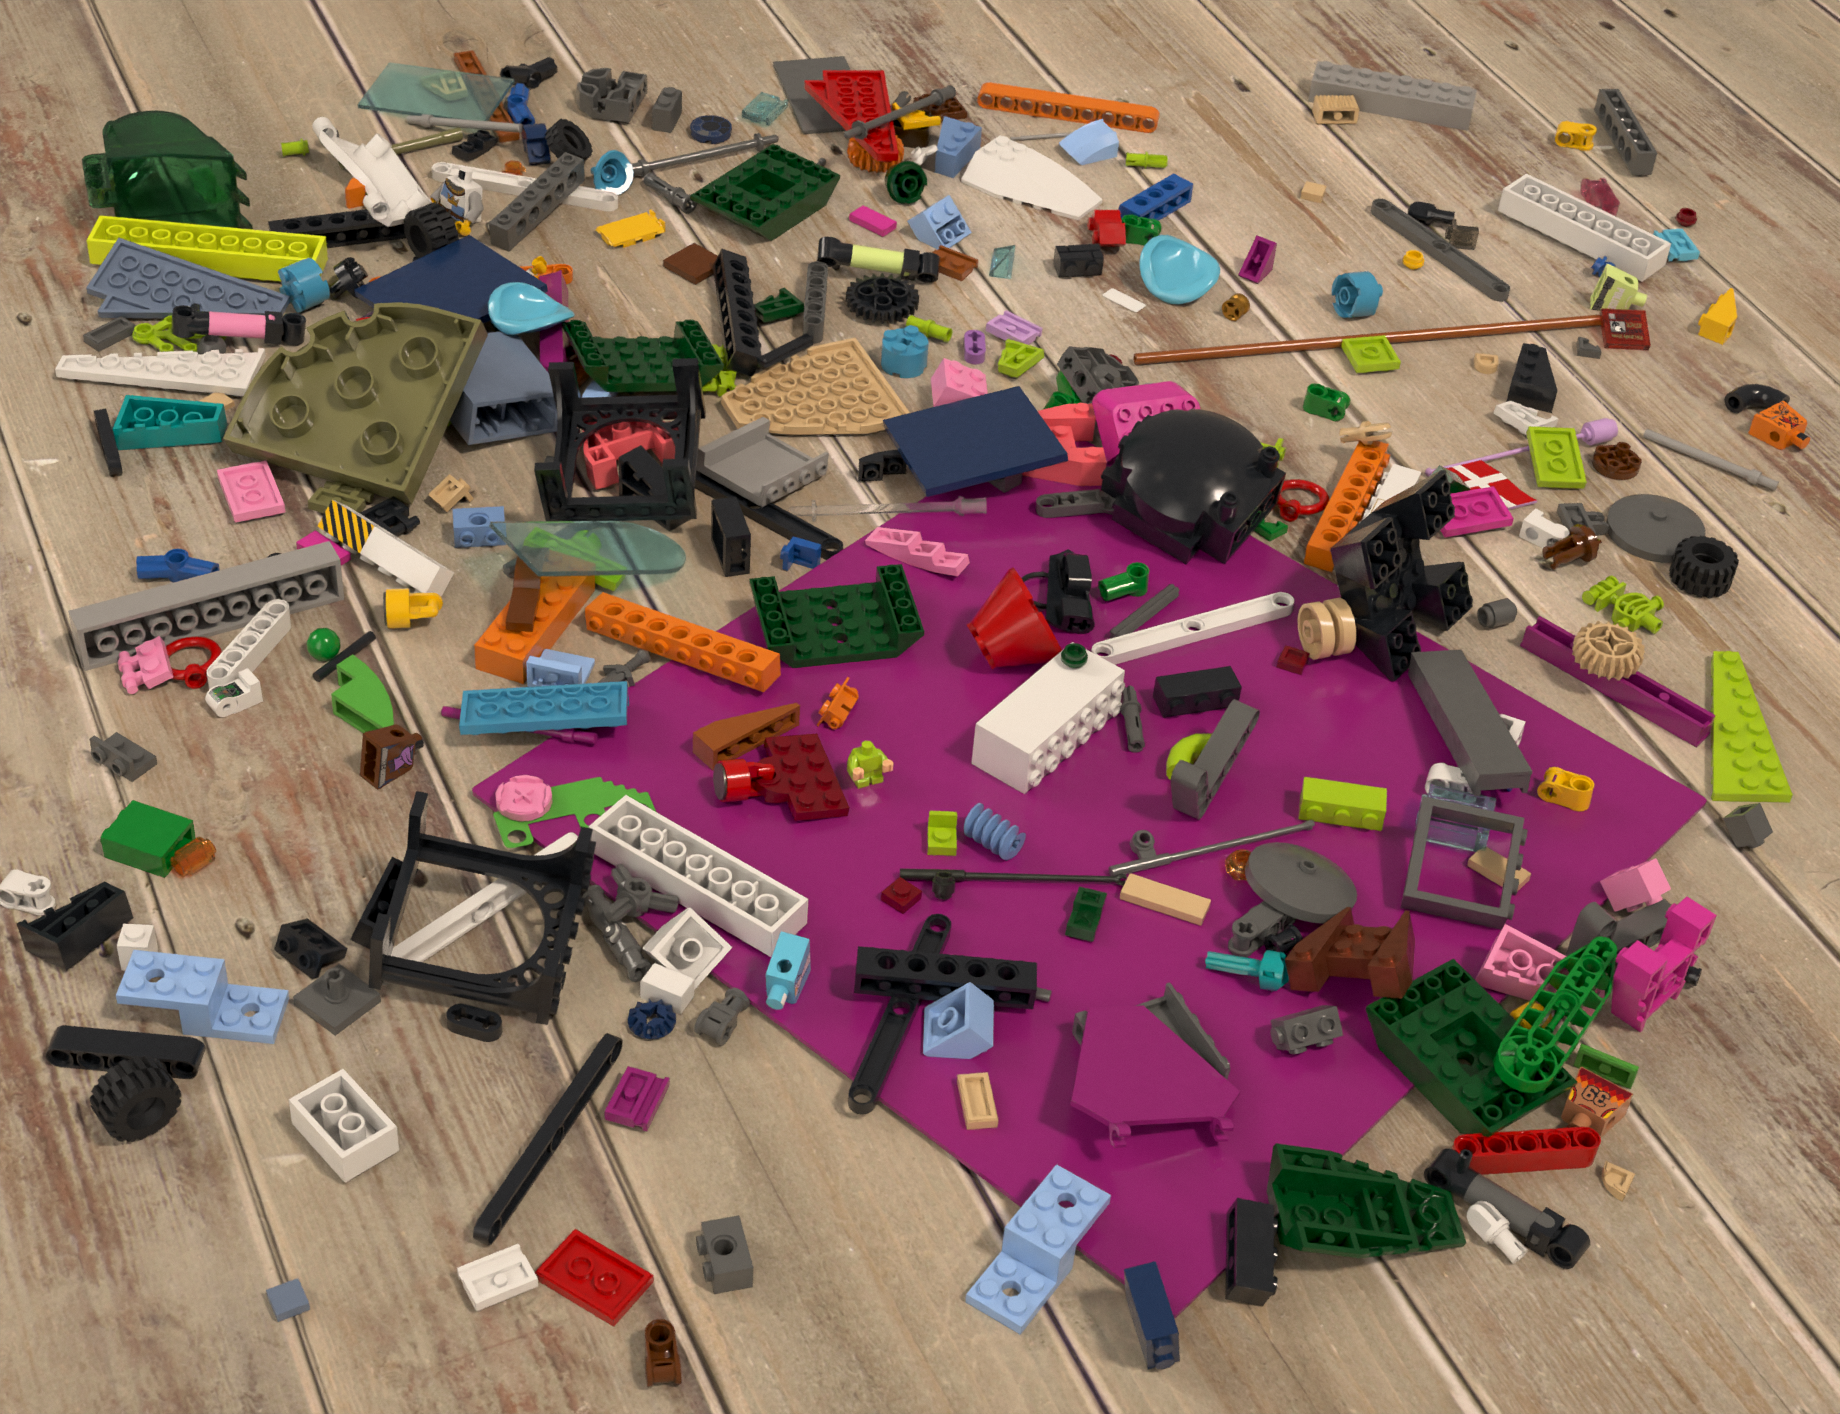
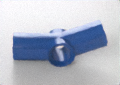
(517, 105)
(174, 565)

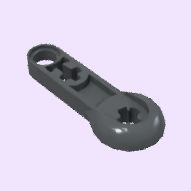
(1074, 503)

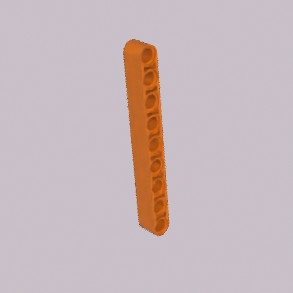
(1060, 112)

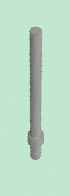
(429, 121)
(1753, 476)

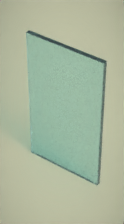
(435, 92)

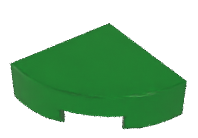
(1271, 530)

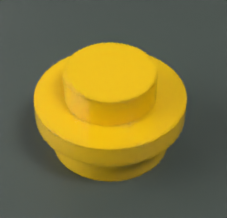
(1413, 259)

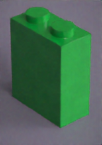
(146, 838)

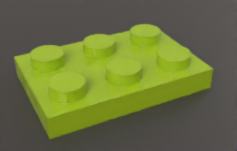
(1556, 457)

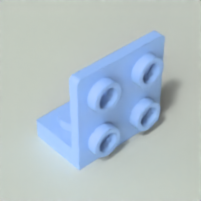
(558, 669)

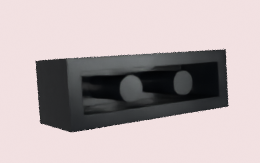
(1196, 691)
(378, 903)
(1250, 1252)

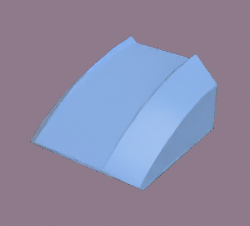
(1091, 143)

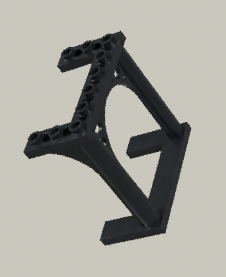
(557, 477)
(557, 872)

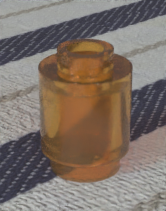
(193, 856)

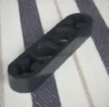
(108, 442)

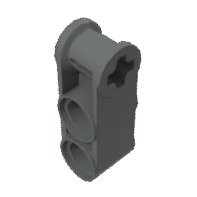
(1254, 926)

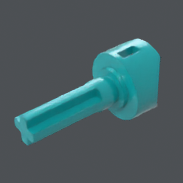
(1270, 970)

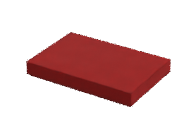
(594, 1277)

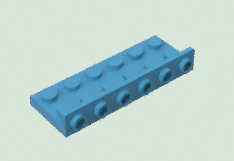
(544, 708)

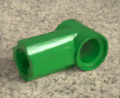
(1131, 582)

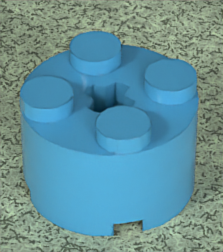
(303, 284)
(1356, 294)
(904, 352)

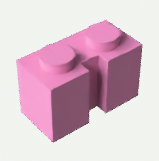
(1636, 885)

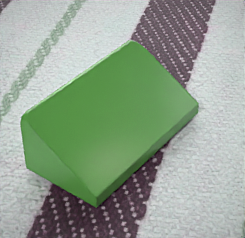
(1606, 1066)

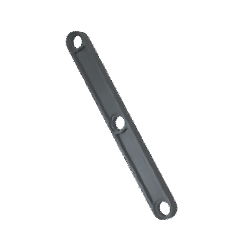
(1440, 250)

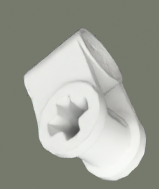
(1449, 777)
(26, 892)

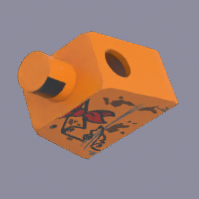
(1780, 427)

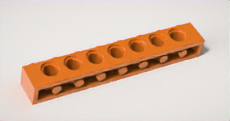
(1347, 502)
(683, 641)

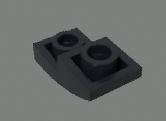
(475, 146)
(881, 463)

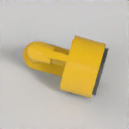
(402, 606)

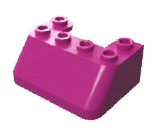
(1122, 407)

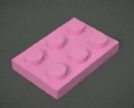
(251, 491)

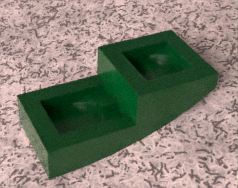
(1086, 914)

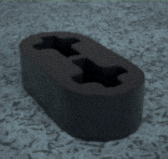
(474, 1023)

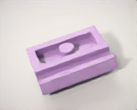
(1014, 328)

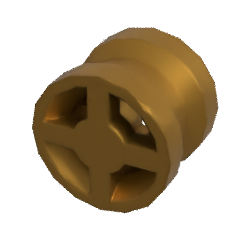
(1235, 307)

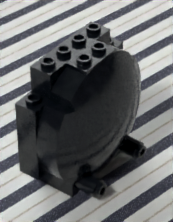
(1193, 483)

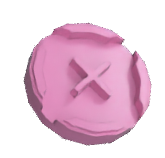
(523, 798)

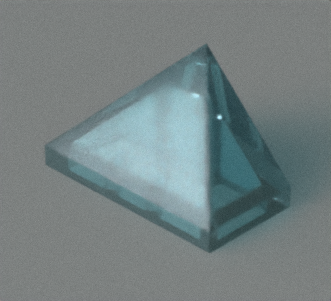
(1003, 262)

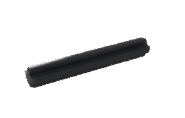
(785, 351)

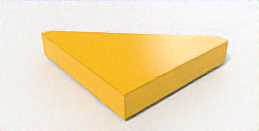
(916, 119)

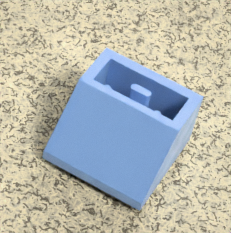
(940, 224)

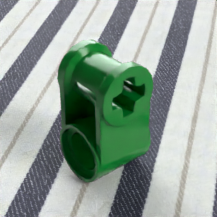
(1139, 229)
(1323, 402)

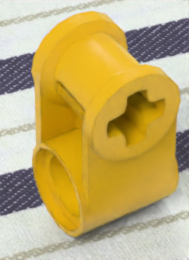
(1576, 135)
(1568, 789)

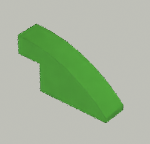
(362, 697)

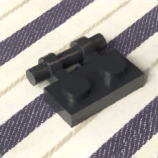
(391, 512)

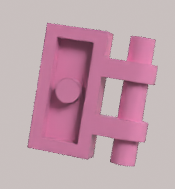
(152, 661)

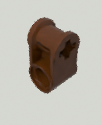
(661, 1358)

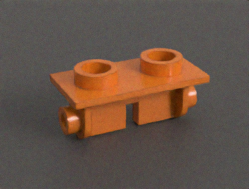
(840, 706)

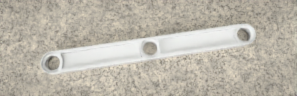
(516, 184)
(1209, 624)
(468, 914)

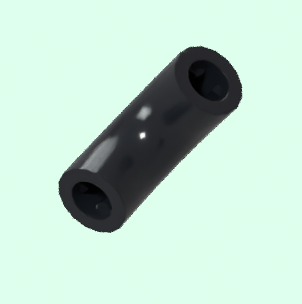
(1753, 396)

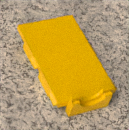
(631, 229)

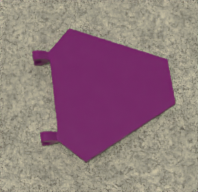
(1145, 1075)

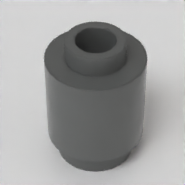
(1497, 613)

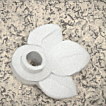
(921, 155)

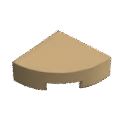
(1616, 1180)

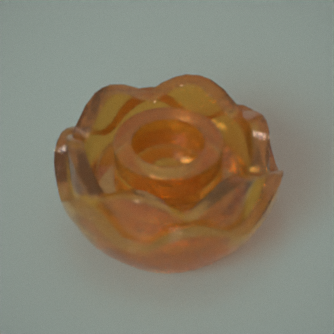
(1236, 863)

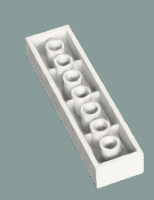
(1584, 227)
(699, 874)

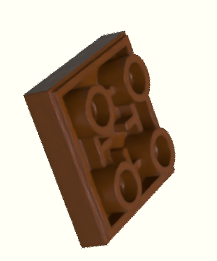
(951, 108)

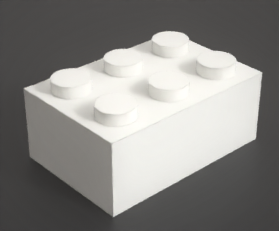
(344, 1125)

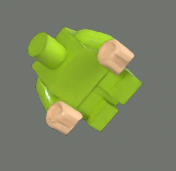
(867, 764)

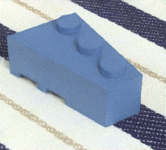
(956, 146)

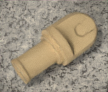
(1365, 433)

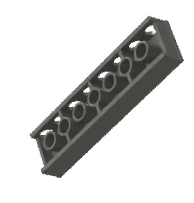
(1468, 721)

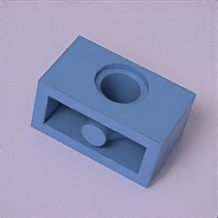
(473, 528)

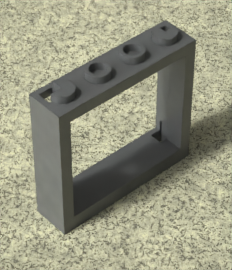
(1457, 908)

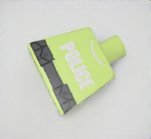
(1616, 290)

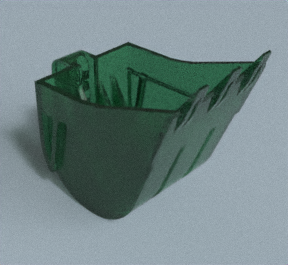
(161, 169)

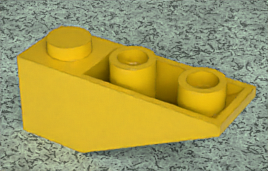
(1720, 319)

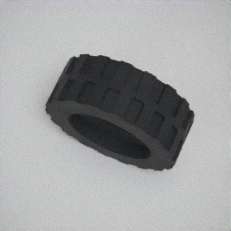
(569, 138)

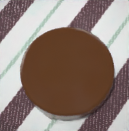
(1616, 461)

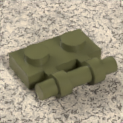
(339, 492)

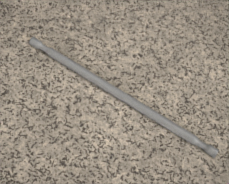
(1030, 137)

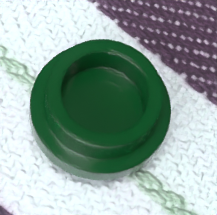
(1074, 655)

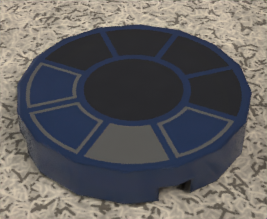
(711, 128)

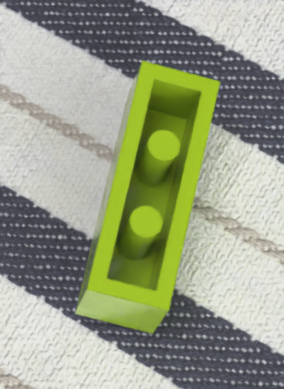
(1343, 803)

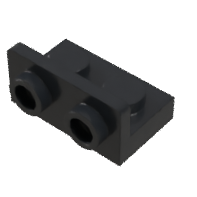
(308, 946)

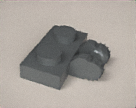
(1575, 513)

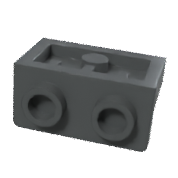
(122, 756)

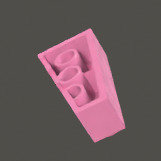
(1520, 966)

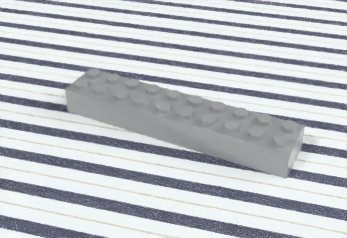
(206, 603)

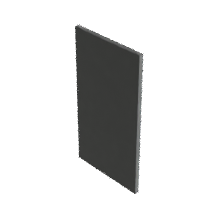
(808, 112)

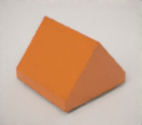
(354, 194)

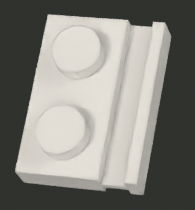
(497, 1277)

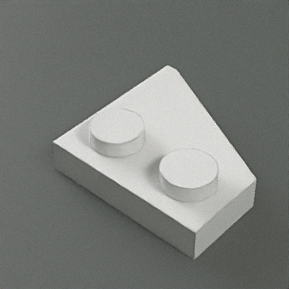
(1522, 417)

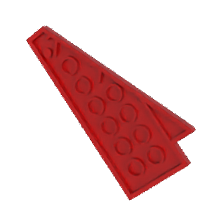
(861, 97)

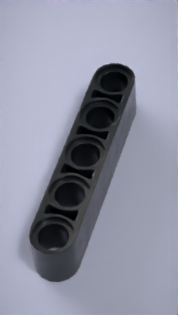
(104, 1048)

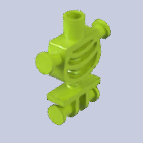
(1630, 609)

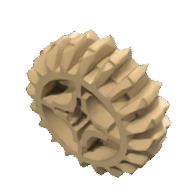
(1608, 650)

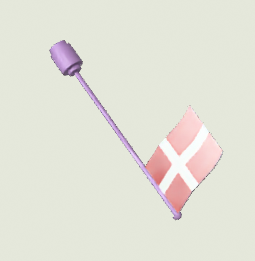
(1481, 475)

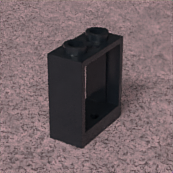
(730, 536)

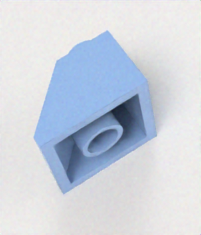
(959, 1024)

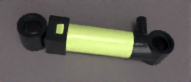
(906, 263)

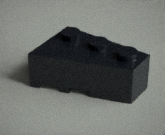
(1533, 380)
(643, 476)
(78, 927)

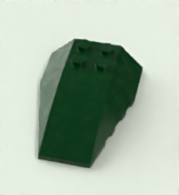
(1354, 1210)

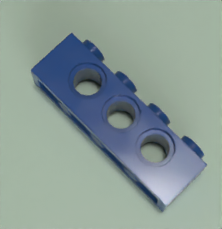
(1159, 199)

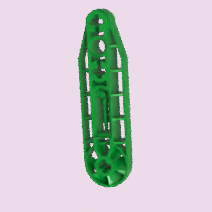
(1529, 1049)

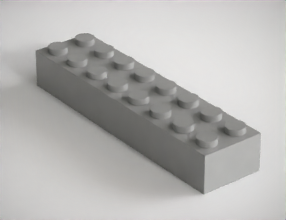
(1396, 95)

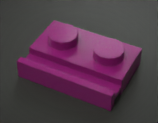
(636, 1098)

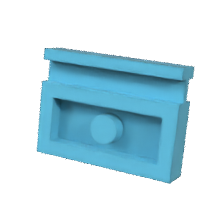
(1681, 244)

